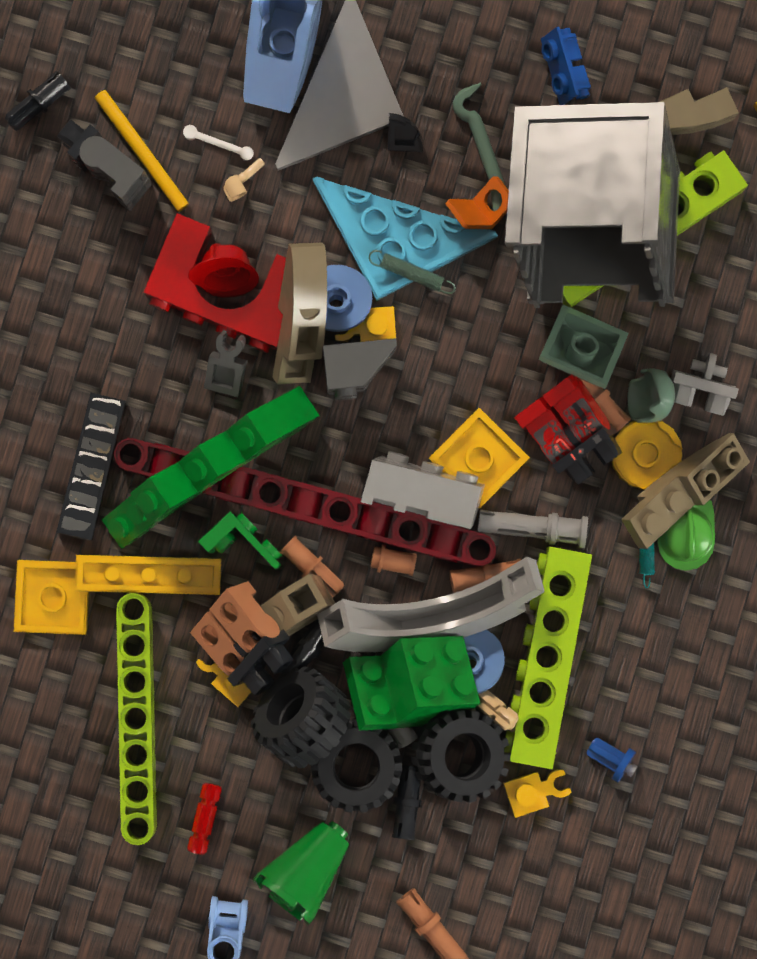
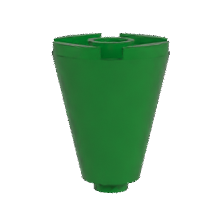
(305, 871)

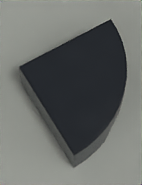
(403, 135)

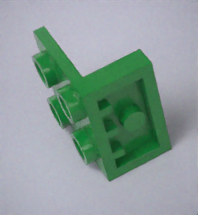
(222, 537)

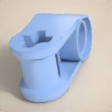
(226, 927)

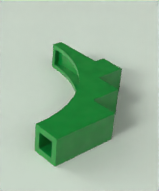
(208, 464)

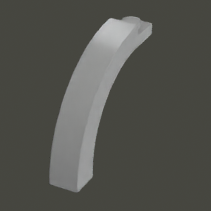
(379, 626)

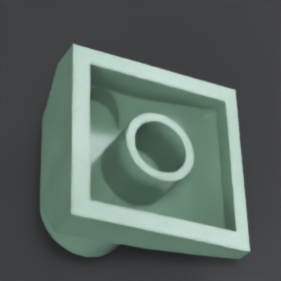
(583, 347)

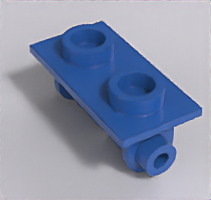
(559, 51)

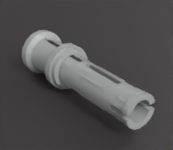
(551, 528)

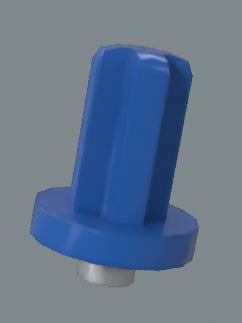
(612, 758)

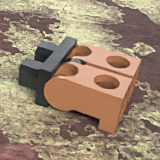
(243, 639)

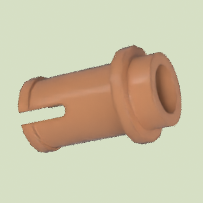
(393, 560)

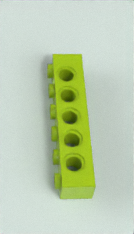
(724, 184)
(542, 749)

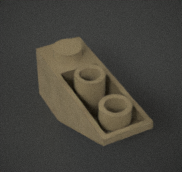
(299, 603)

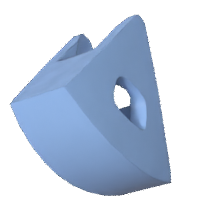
(279, 51)

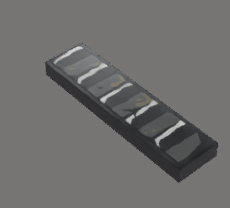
(91, 466)

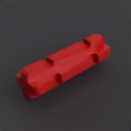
(204, 818)

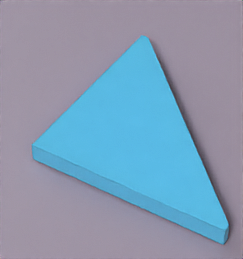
(395, 229)

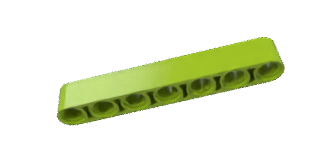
(129, 735)

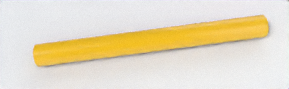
(141, 150)

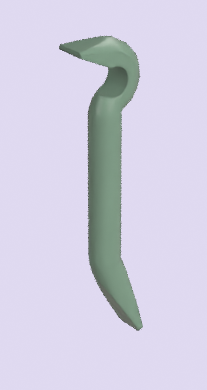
(481, 138)

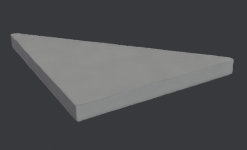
(345, 96)

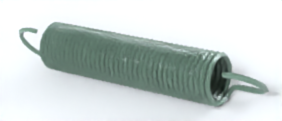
(411, 272)

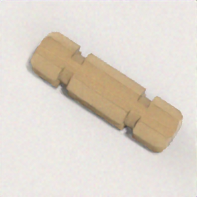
(496, 709)

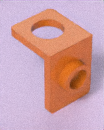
(476, 212)

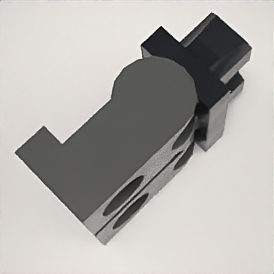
(105, 163)

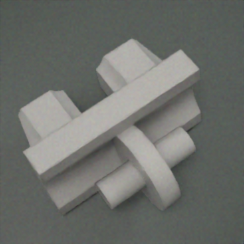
(719, 393)

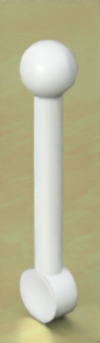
(190, 133)

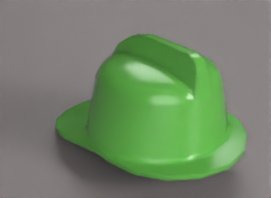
(690, 539)

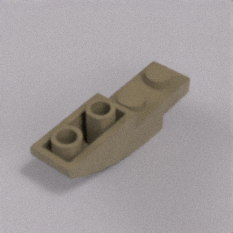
(304, 313)
(682, 487)

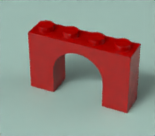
(171, 287)

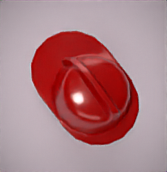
(224, 272)

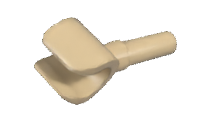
(234, 185)

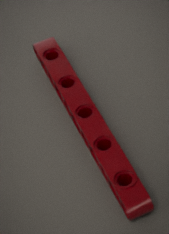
(314, 503)

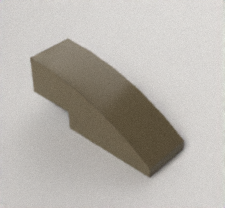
(706, 113)

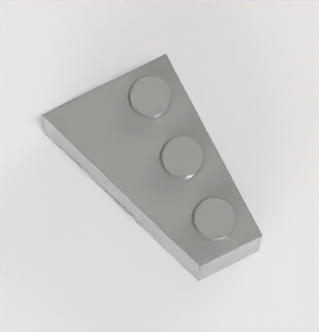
(423, 490)

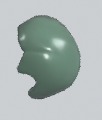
(650, 396)

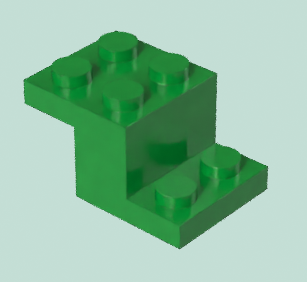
(411, 683)

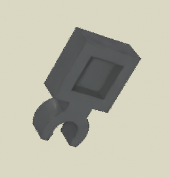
(224, 368)

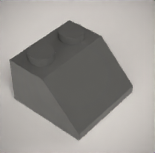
(354, 365)

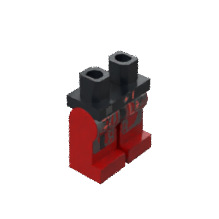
(570, 426)

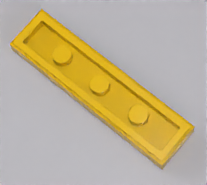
(147, 574)

